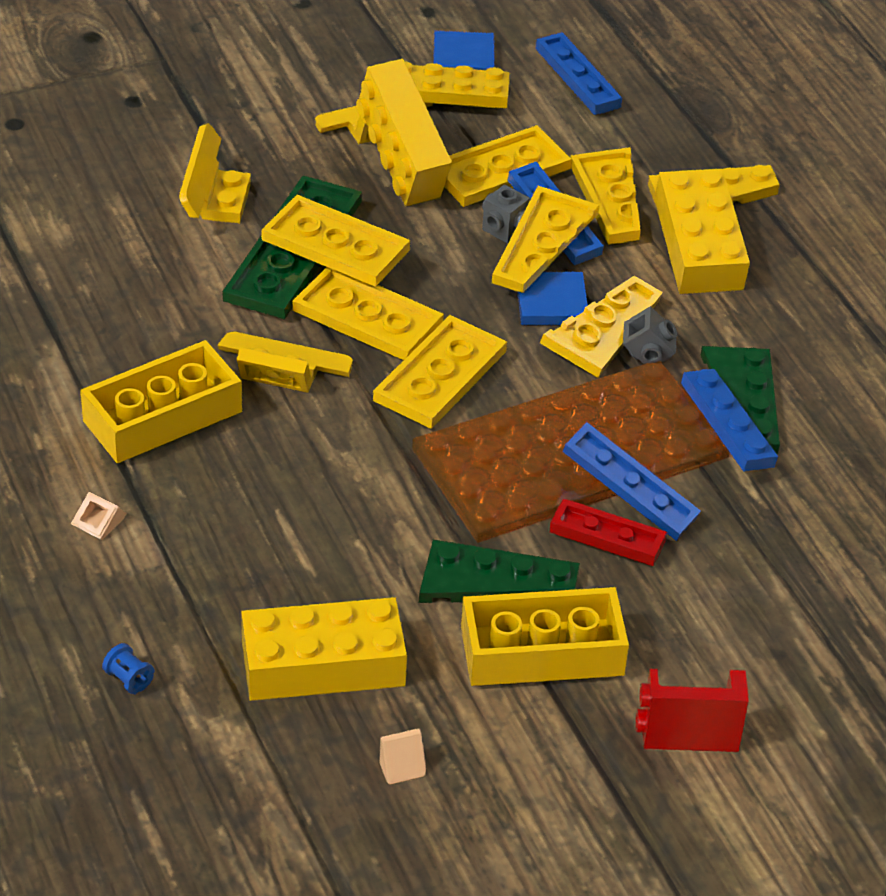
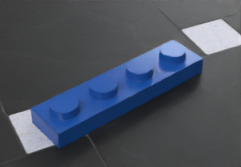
(578, 73)
(525, 181)
(729, 420)
(631, 481)

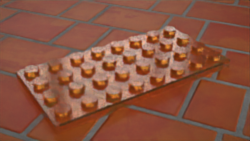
(511, 463)

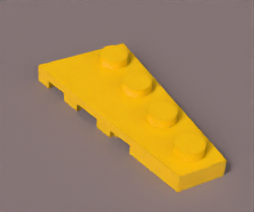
(608, 181)
(744, 183)
(541, 236)
(597, 333)

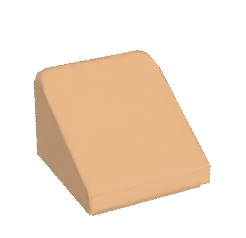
(98, 516)
(402, 756)

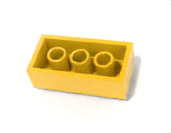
(403, 132)
(701, 231)
(161, 401)
(544, 636)
(323, 648)

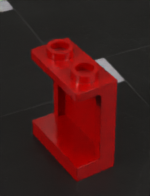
(693, 715)

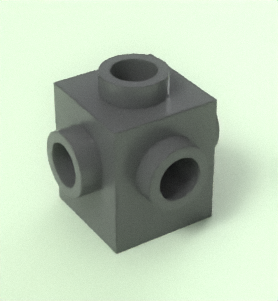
(503, 212)
(650, 337)

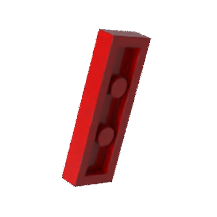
(608, 532)

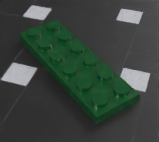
(275, 277)

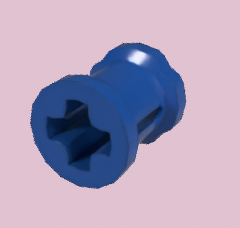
(128, 660)

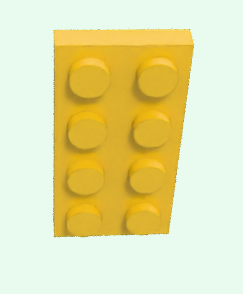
(461, 85)
(486, 166)
(336, 240)
(367, 312)
(440, 371)

